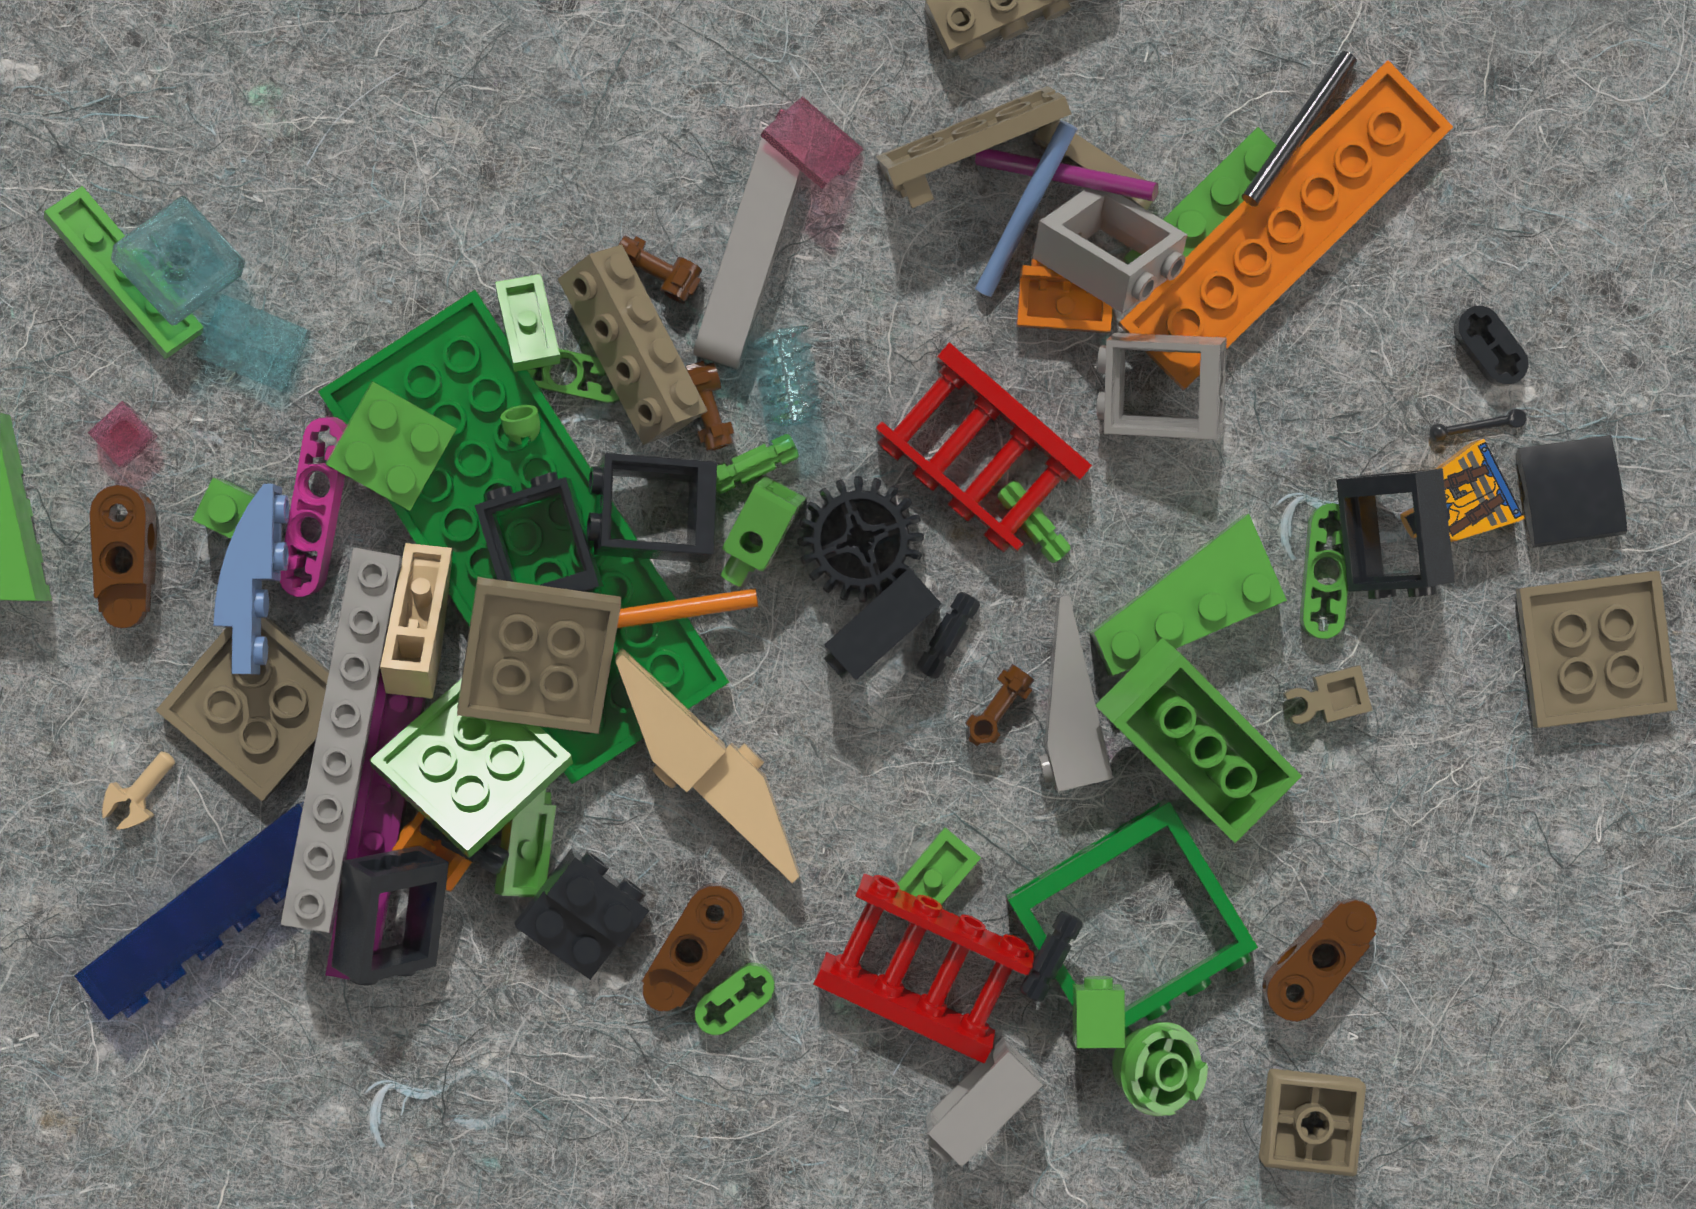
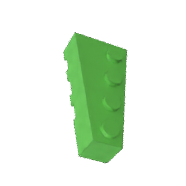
(19, 553)
(1202, 594)

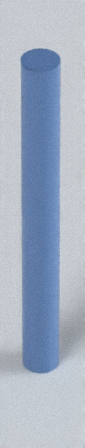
(1026, 208)

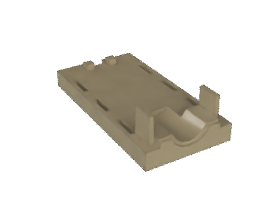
(909, 163)

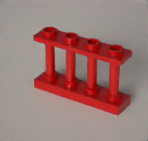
(991, 403)
(925, 1012)

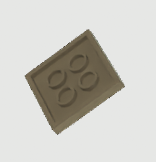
(1596, 649)
(538, 655)
(251, 721)

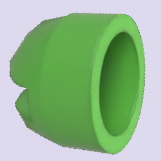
(520, 423)

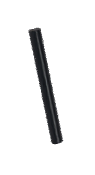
(1299, 128)

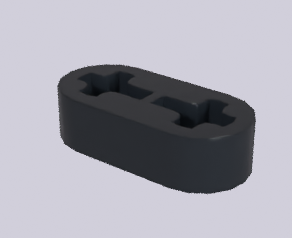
(1499, 338)

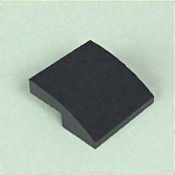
(1572, 491)

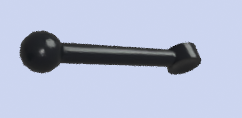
(1514, 419)

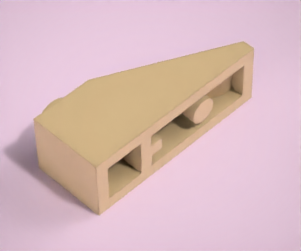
(417, 621)
(672, 733)
(745, 800)

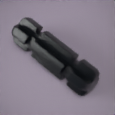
(948, 635)
(490, 856)
(1051, 956)

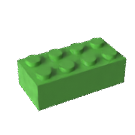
(1198, 740)

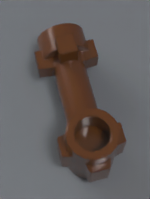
(679, 279)
(715, 433)
(984, 727)

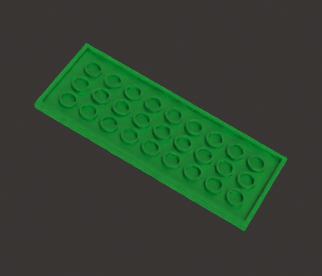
(465, 376)

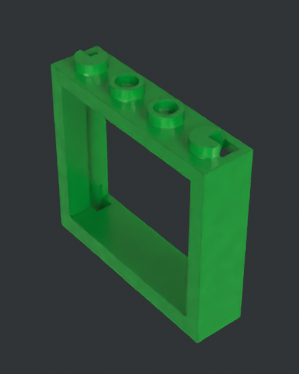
(1103, 850)

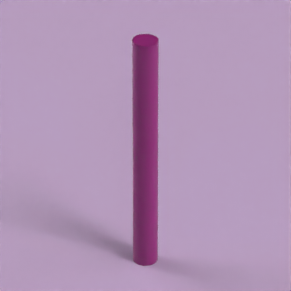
(1070, 174)

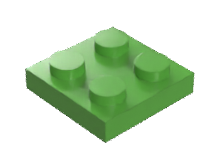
(390, 446)

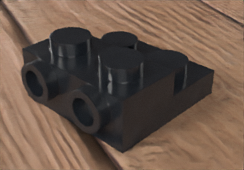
(583, 912)

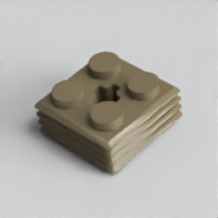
(1331, 1146)

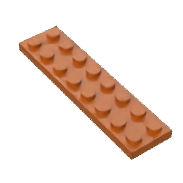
(1304, 212)

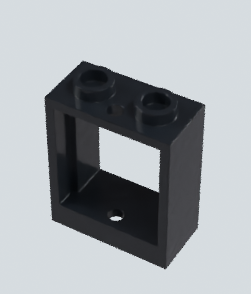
(541, 488)
(701, 506)
(1362, 534)
(880, 626)
(358, 907)

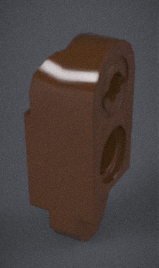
(123, 596)
(1349, 930)
(672, 978)

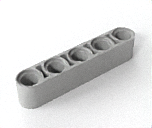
(748, 258)

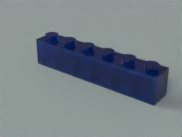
(194, 921)

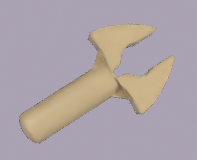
(137, 792)

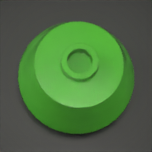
(1160, 1068)

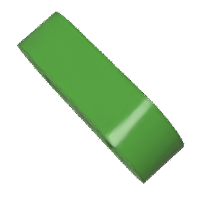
(742, 1007)

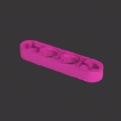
(306, 504)

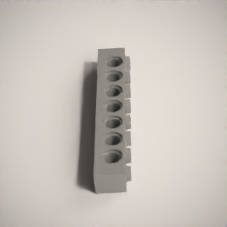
(341, 741)

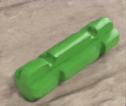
(755, 463)
(1037, 526)

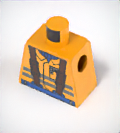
(1475, 494)

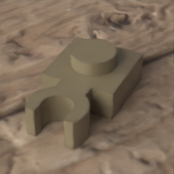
(1335, 695)

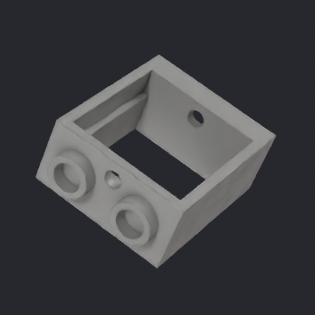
(1064, 247)
(1211, 392)
(981, 1104)

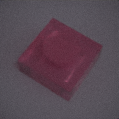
(122, 434)

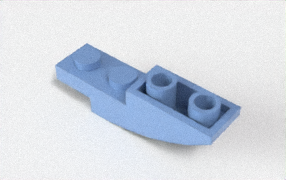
(252, 557)

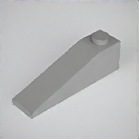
(1073, 729)

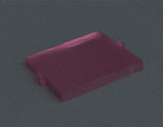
(812, 142)

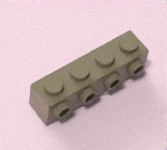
(968, 24)
(632, 344)

